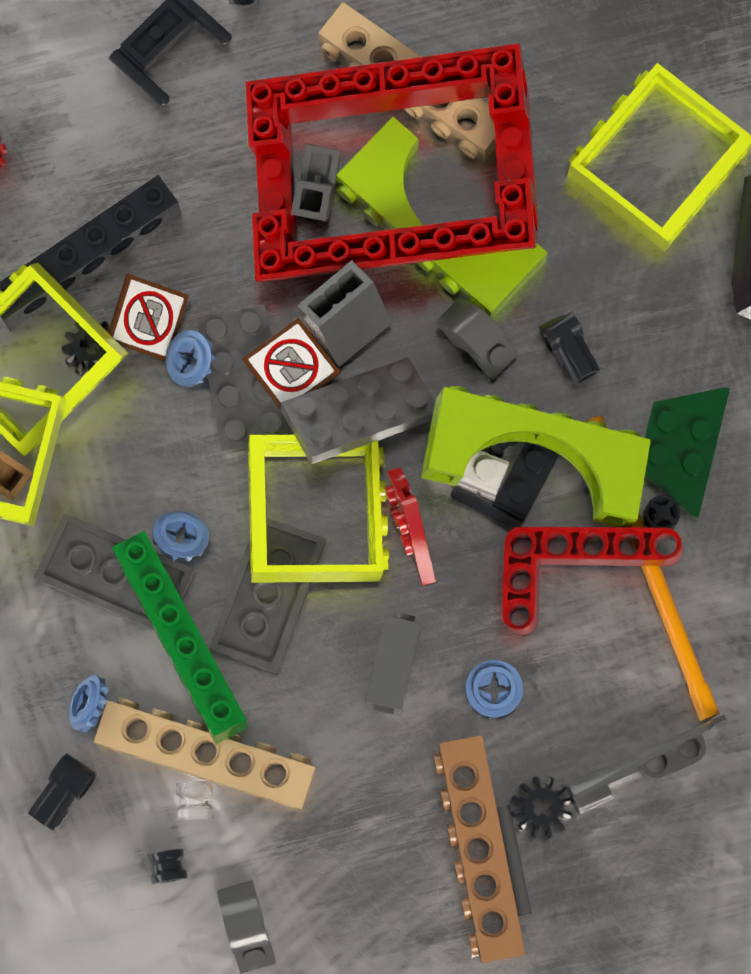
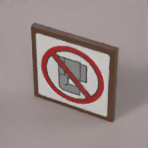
(147, 316)
(291, 363)

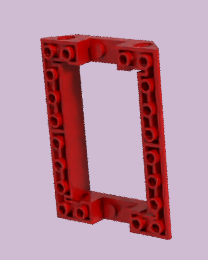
(383, 87)

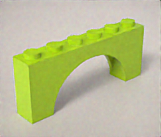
(377, 185)
(607, 459)

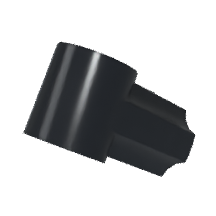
(565, 339)
(67, 784)

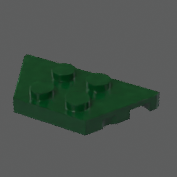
(684, 444)

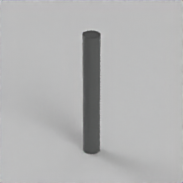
(514, 861)

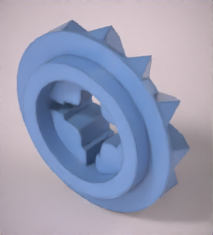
(178, 363)
(195, 535)
(506, 676)
(87, 703)

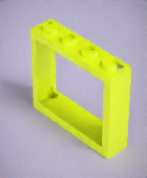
(623, 109)
(115, 353)
(47, 398)
(377, 523)

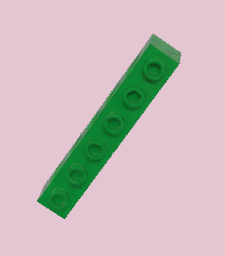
(180, 637)

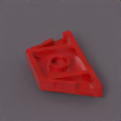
(408, 519)

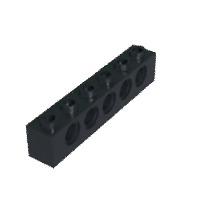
(96, 245)

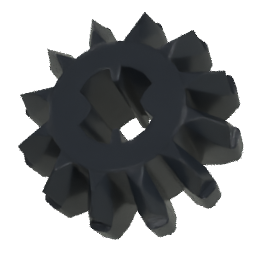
(77, 350)
(541, 820)

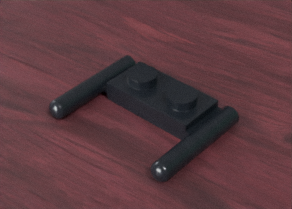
(157, 36)
(518, 490)

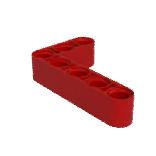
(573, 555)

